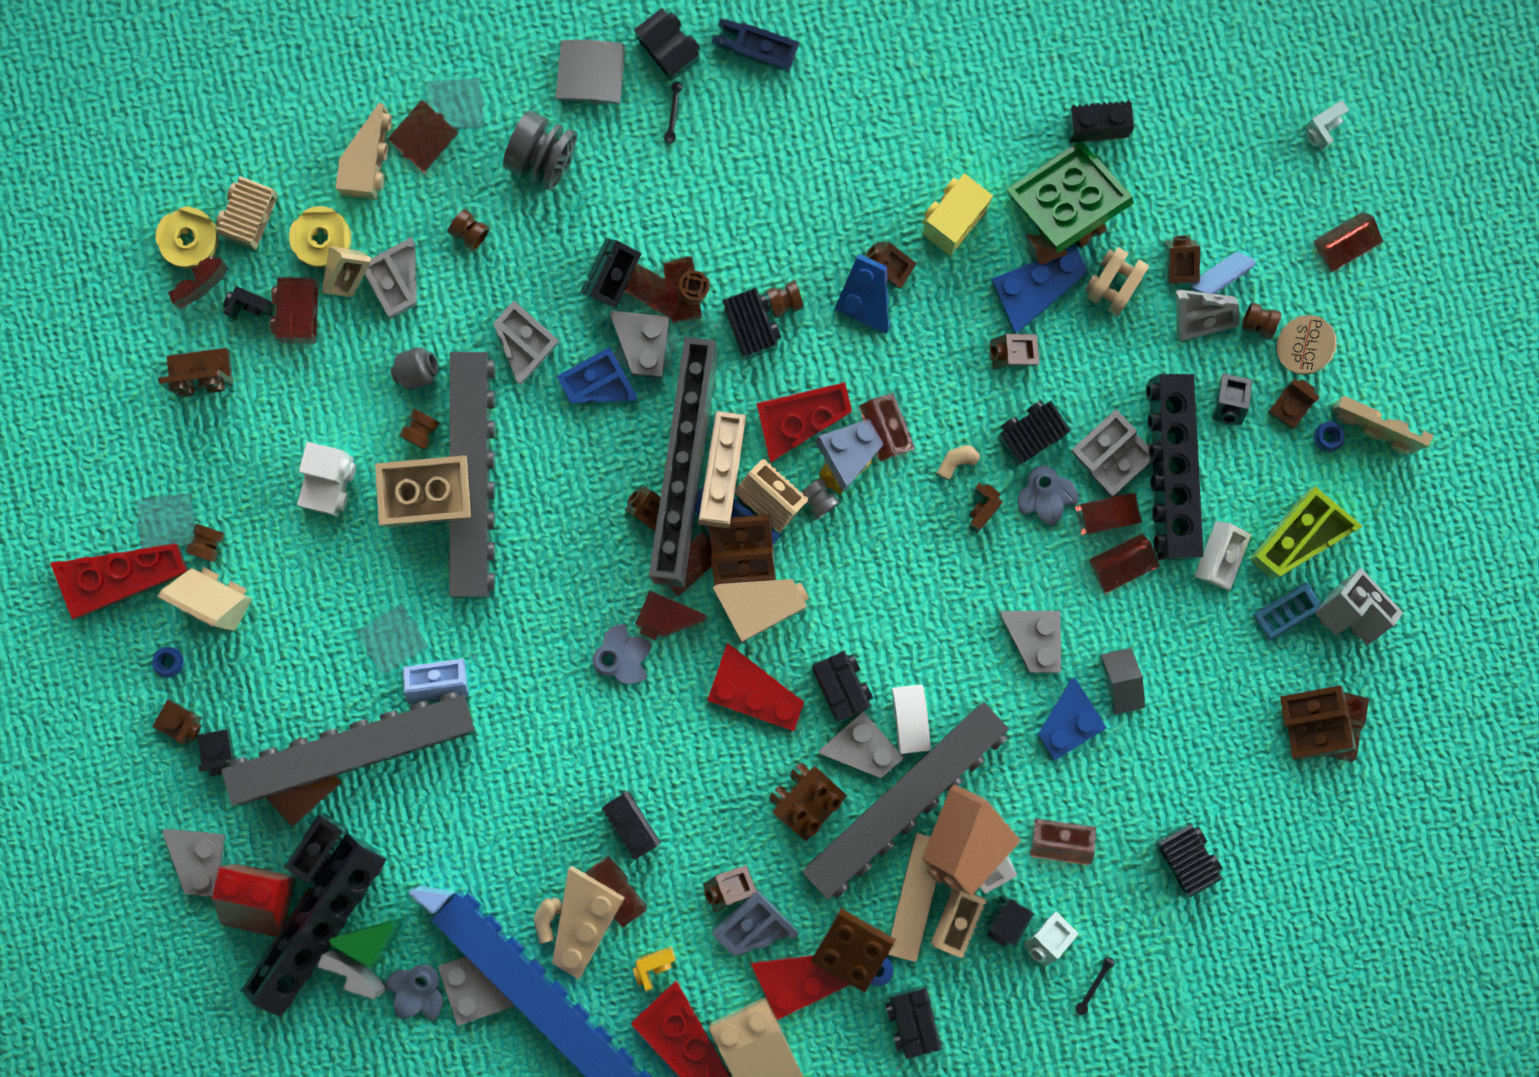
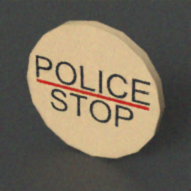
(1306, 344)

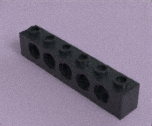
(1186, 482)
(264, 985)

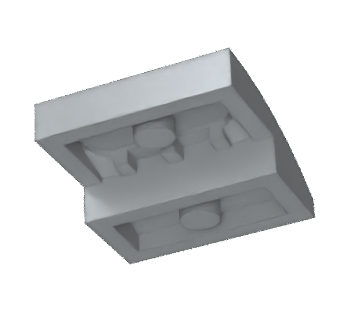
(590, 71)
(1113, 453)
(360, 978)

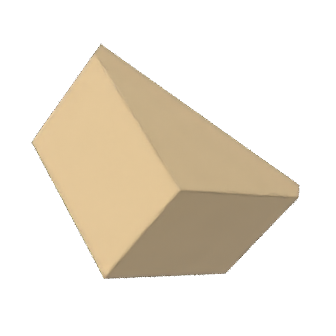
(344, 271)

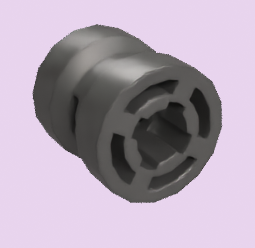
(819, 499)

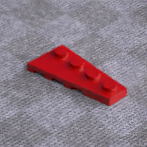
(110, 578)
(679, 1036)

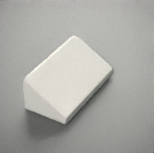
(1223, 555)

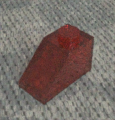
(1108, 513)
(666, 617)

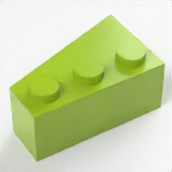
(1304, 532)

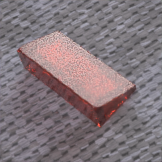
(1349, 240)
(673, 272)
(889, 424)
(698, 562)
(1124, 562)
(1063, 841)

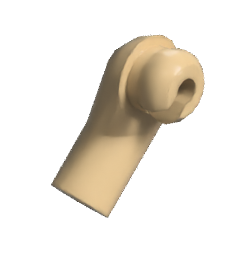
(958, 456)
(543, 917)

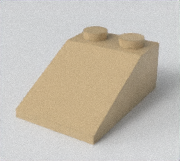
(422, 491)
(208, 598)
(754, 1043)

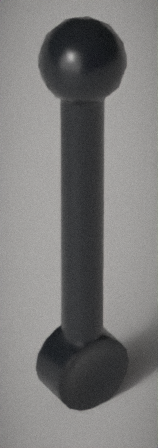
(670, 136)
(1081, 1007)

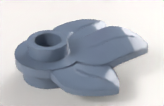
(1047, 500)
(626, 654)
(412, 995)

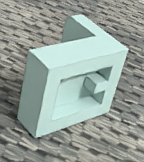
(1327, 120)
(1050, 940)

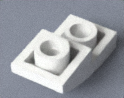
(911, 719)

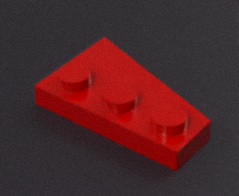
(799, 416)
(753, 692)
(794, 983)

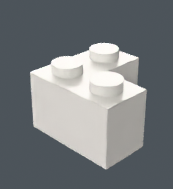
(325, 479)

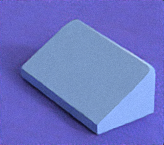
(1223, 273)
(433, 680)
(431, 898)

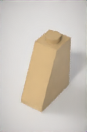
(760, 604)

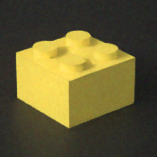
(957, 214)

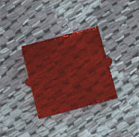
(423, 135)

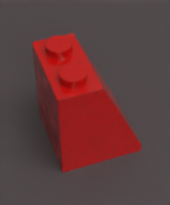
(252, 898)

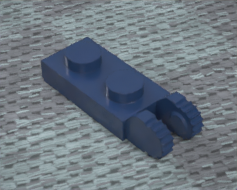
(758, 45)

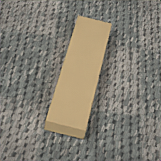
(722, 469)
(913, 903)

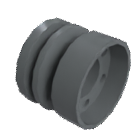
(546, 153)

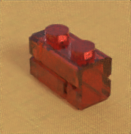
(295, 310)

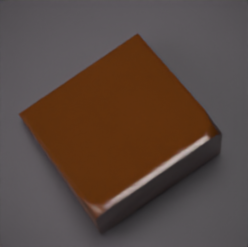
(1041, 249)

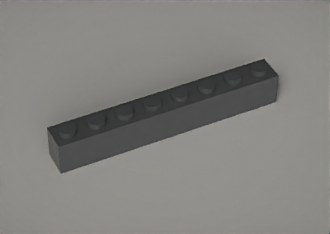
(471, 437)
(684, 462)
(348, 750)
(905, 800)

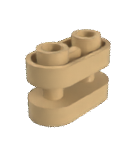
(1099, 286)

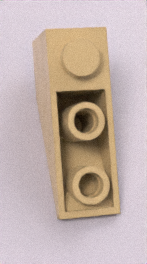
(361, 161)

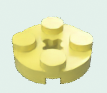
(179, 223)
(308, 225)

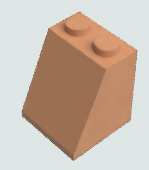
(967, 842)

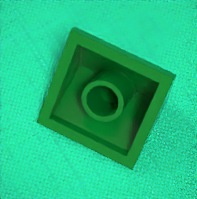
(369, 943)

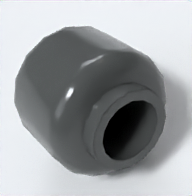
(415, 368)

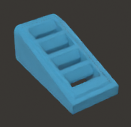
(1266, 625)

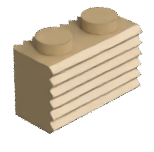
(246, 212)
(771, 494)
(958, 923)

